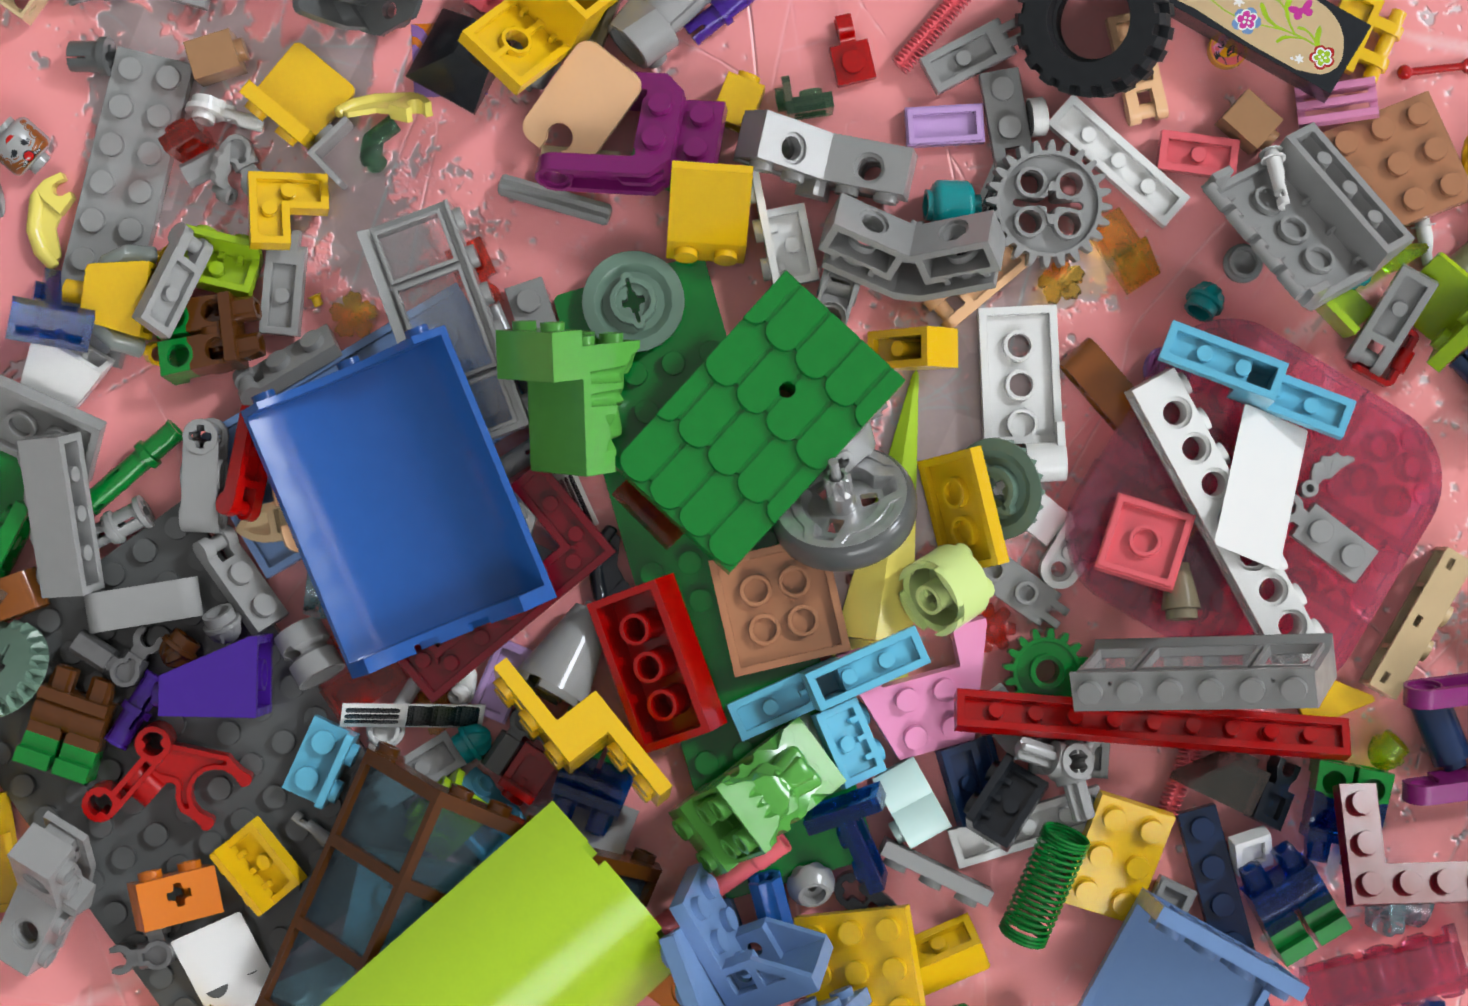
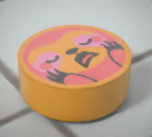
(1222, 57)

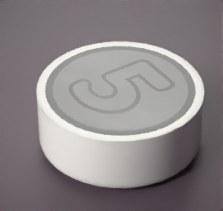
(1037, 116)

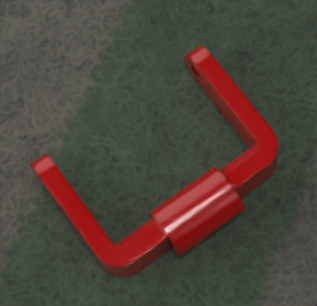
(1398, 365)

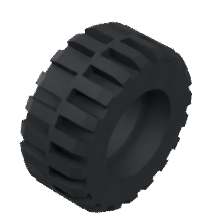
(1098, 77)

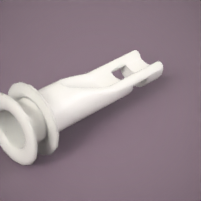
(1274, 160)
(1425, 235)

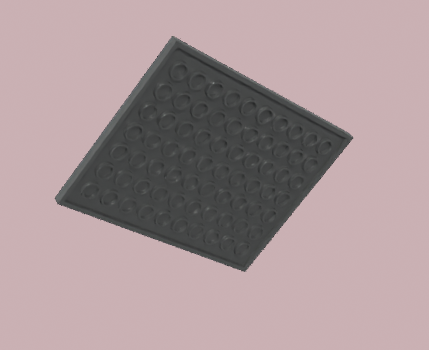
(159, 833)

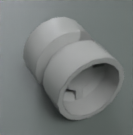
(310, 655)

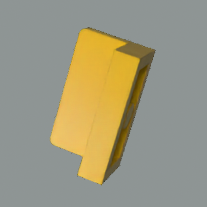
(949, 953)

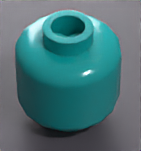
(950, 200)

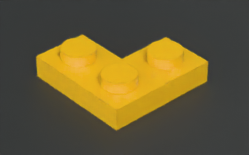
(276, 197)

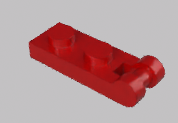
(245, 478)

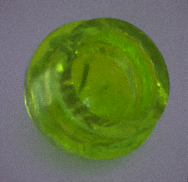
(1387, 751)

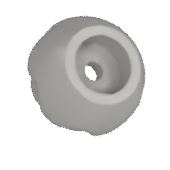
(811, 884)

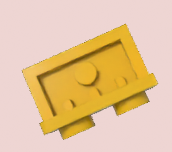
(258, 866)

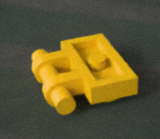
(1388, 29)

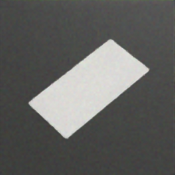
(1261, 487)
(222, 956)

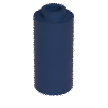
(1442, 737)

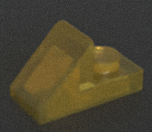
(1125, 253)

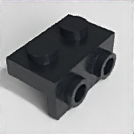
(1004, 802)

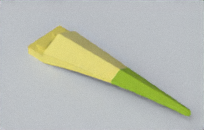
(873, 600)

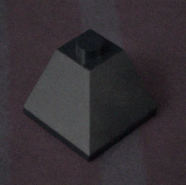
(448, 66)

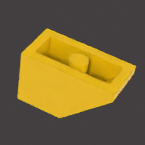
(916, 347)

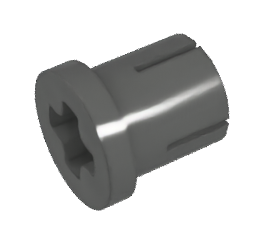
(98, 56)

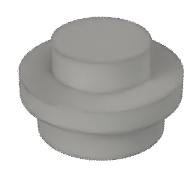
(1242, 264)

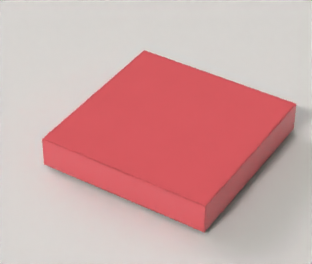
(1144, 542)

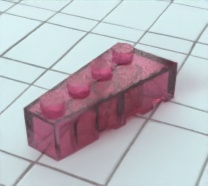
(1391, 975)

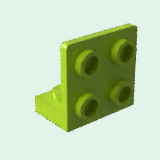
(1446, 313)

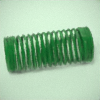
(1066, 842)

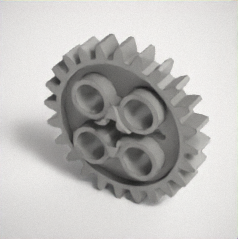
(1048, 168)

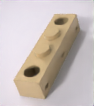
(1427, 609)

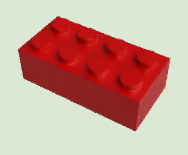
(657, 663)

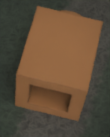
(217, 57)
(1251, 122)

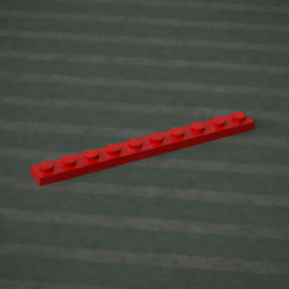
(1187, 729)

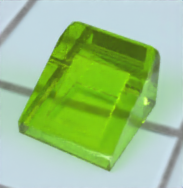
(1406, 256)

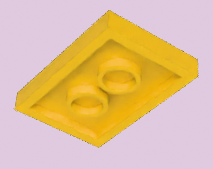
(964, 504)
(1122, 854)

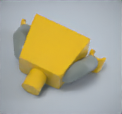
(114, 291)

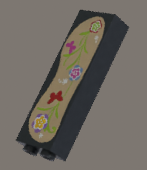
(1292, 39)

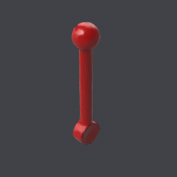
(1405, 72)

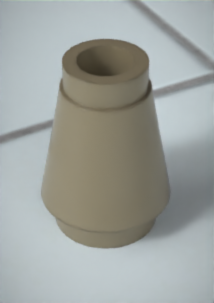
(1184, 600)

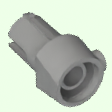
(649, 28)

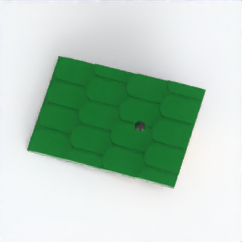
(758, 422)

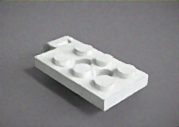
(1032, 418)

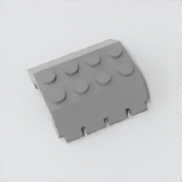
(1330, 231)

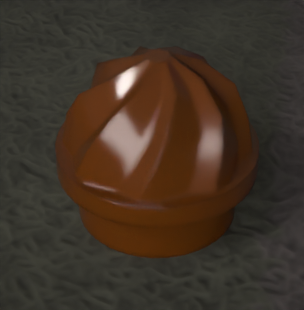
(178, 648)

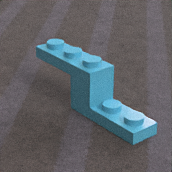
(1256, 380)
(828, 683)

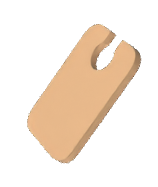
(586, 95)

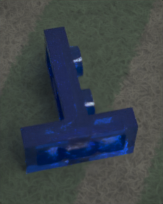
(46, 320)
(847, 815)

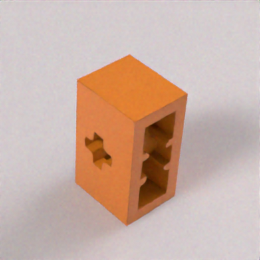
(198, 898)

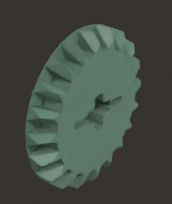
(649, 278)
(1022, 482)
(25, 661)

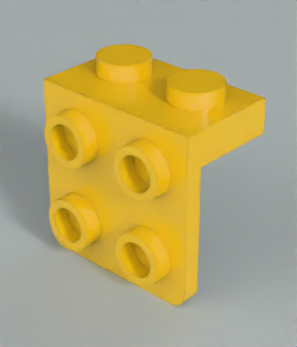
(298, 95)

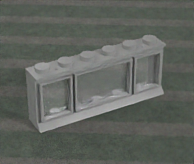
(431, 278)
(1206, 673)

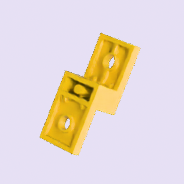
(542, 27)
(581, 734)

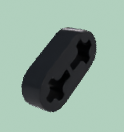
(852, 902)

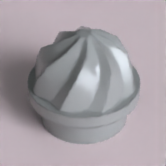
(222, 624)

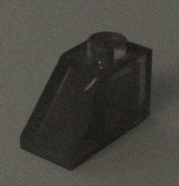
(1226, 779)

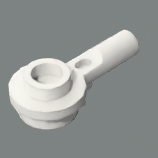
(210, 110)
(394, 735)

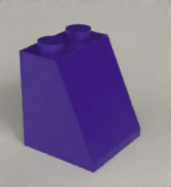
(220, 684)

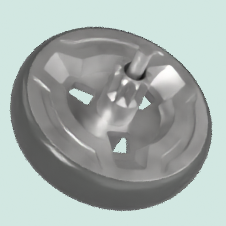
(862, 532)

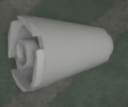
(565, 659)

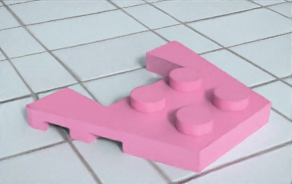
(919, 709)

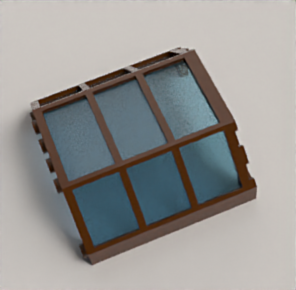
(387, 863)

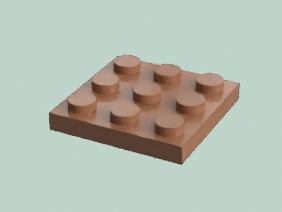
(1406, 159)
(778, 611)

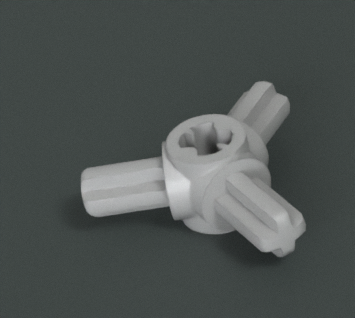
(1066, 764)

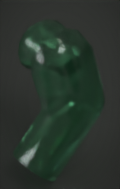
(373, 144)

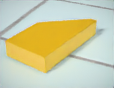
(1339, 701)

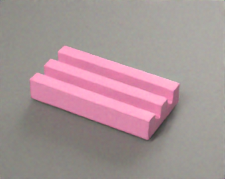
(1341, 87)

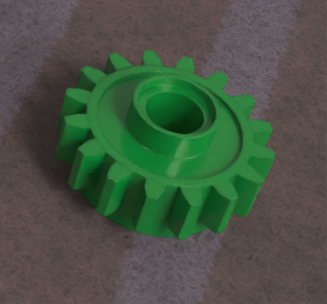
(1041, 648)

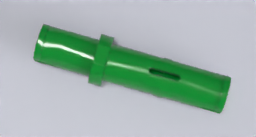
(146, 455)

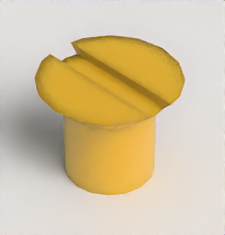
(316, 300)

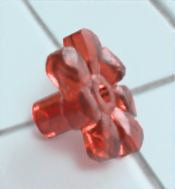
(1001, 629)

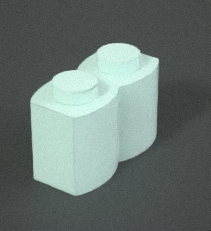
(911, 803)

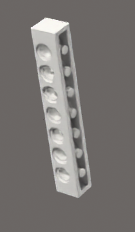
(1167, 439)

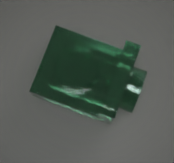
(808, 105)

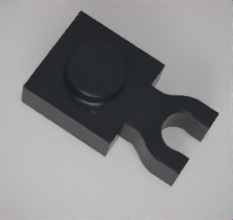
(1275, 798)

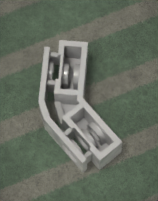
(824, 159)
(913, 257)
(53, 887)

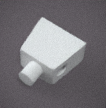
(64, 372)

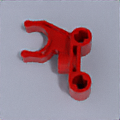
(174, 764)

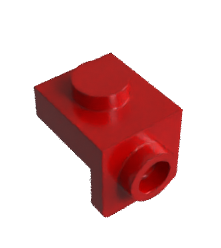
(526, 775)

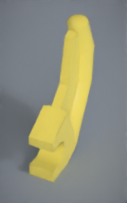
(398, 105)
(44, 216)

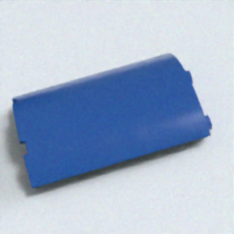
(398, 501)

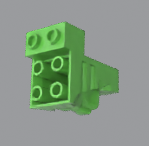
(571, 392)
(756, 798)

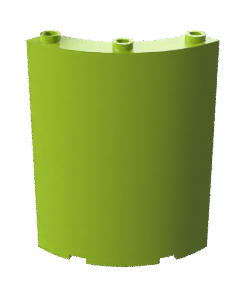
(523, 931)

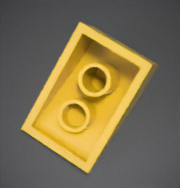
(709, 212)

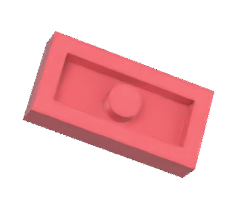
(1195, 153)

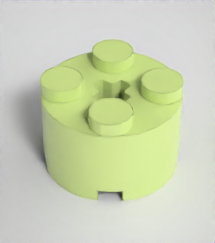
(945, 589)

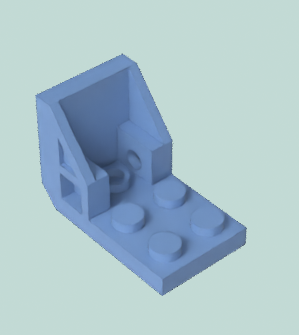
(782, 971)

